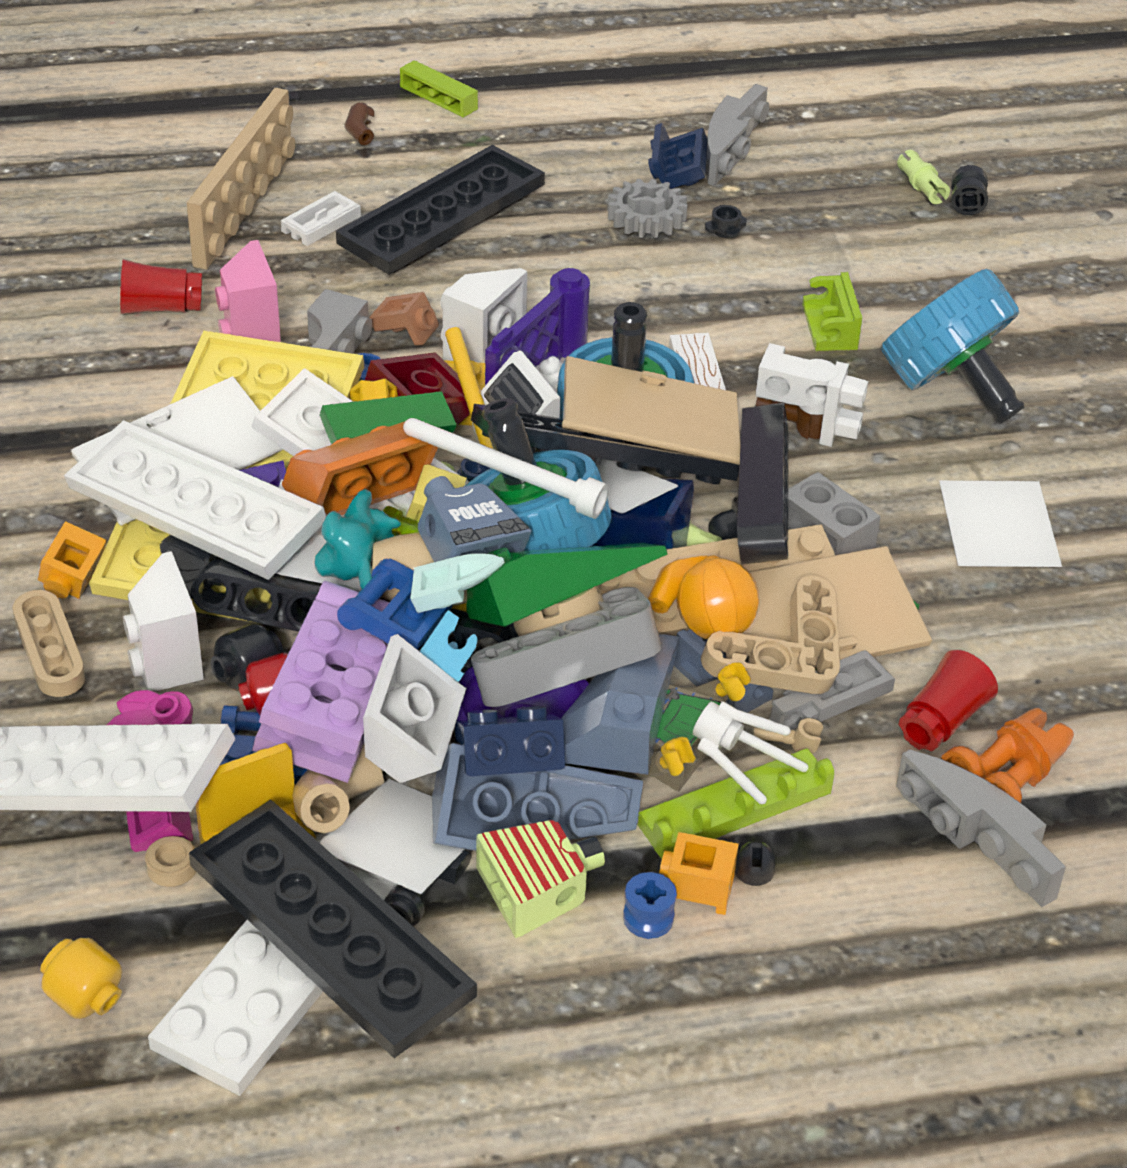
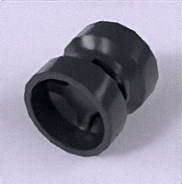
(969, 190)

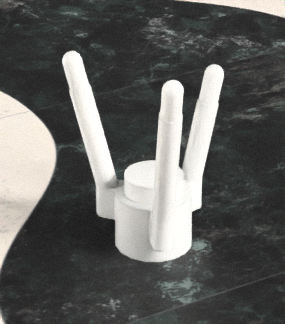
(721, 728)

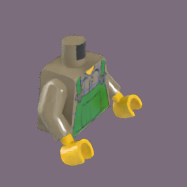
(676, 748)

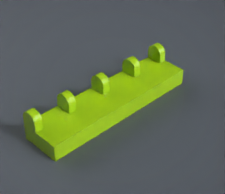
(728, 807)

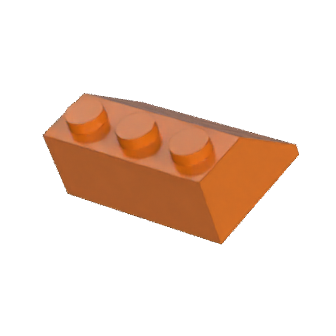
(380, 461)

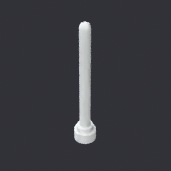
(586, 495)

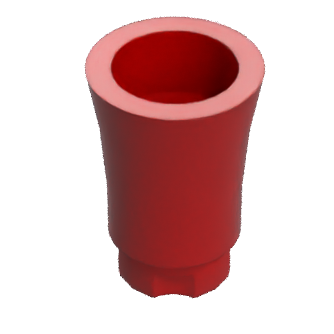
(158, 289)
(948, 700)

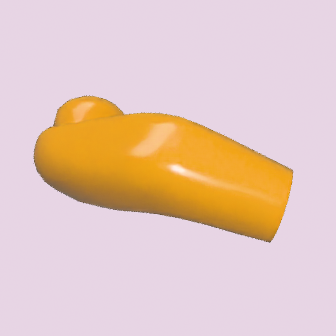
(668, 580)

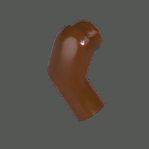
(357, 121)

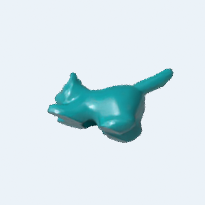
(352, 538)

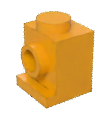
(70, 561)
(701, 869)

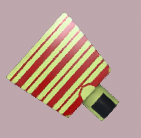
(535, 872)

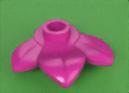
(150, 708)

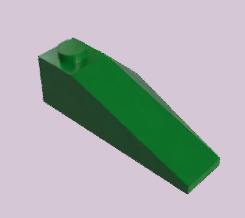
(546, 577)

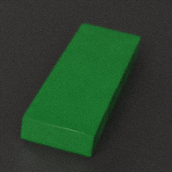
(361, 417)

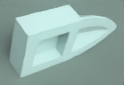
(444, 581)

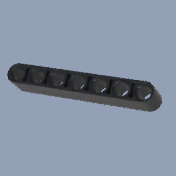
(763, 485)
(284, 609)

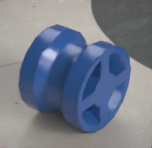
(640, 913)

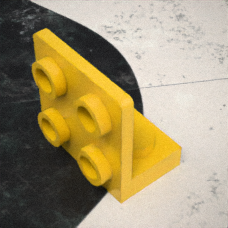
(246, 785)

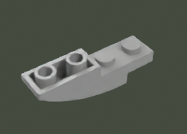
(730, 131)
(978, 811)

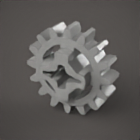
(647, 208)

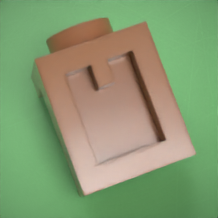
(406, 312)

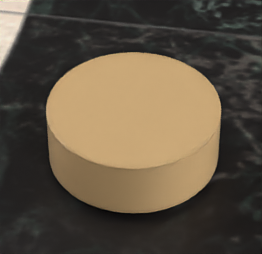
(169, 861)

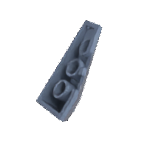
(621, 714)
(576, 798)

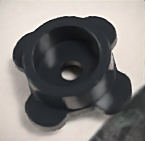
(726, 221)

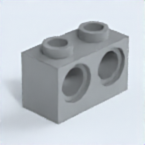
(845, 519)

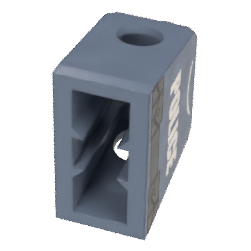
(468, 521)

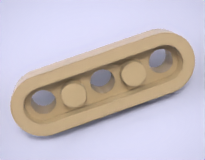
(48, 643)

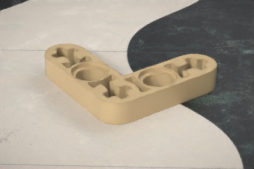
(794, 655)

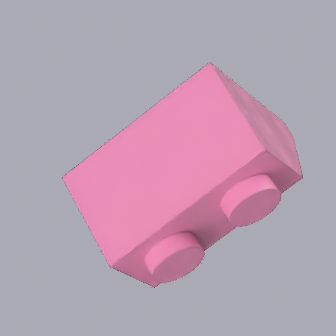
(248, 296)

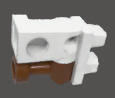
(812, 394)

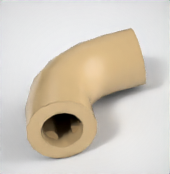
(324, 801)

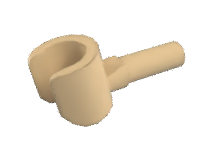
(806, 735)

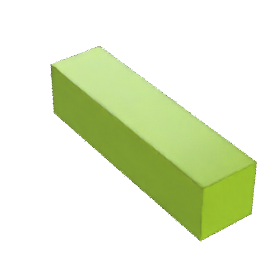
(439, 88)

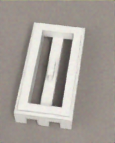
(321, 218)

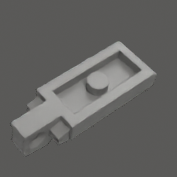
(858, 681)

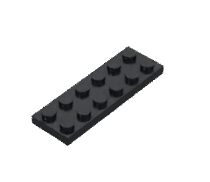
(439, 209)
(547, 434)
(334, 927)

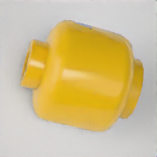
(81, 978)

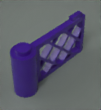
(553, 323)

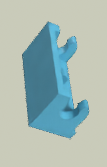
(447, 655)

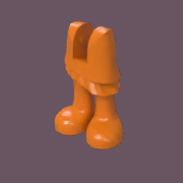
(1024, 745)

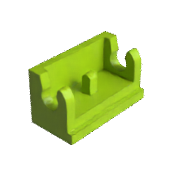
(834, 315)

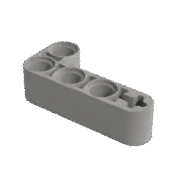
(569, 651)

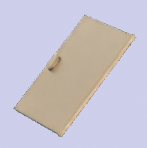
(651, 410)
(871, 604)

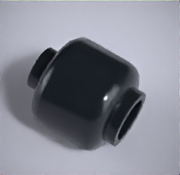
(238, 649)

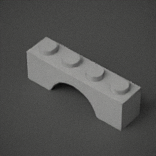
(338, 322)

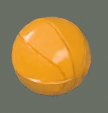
(717, 597)

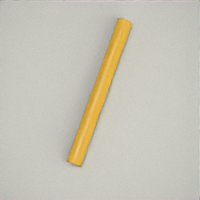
(466, 376)

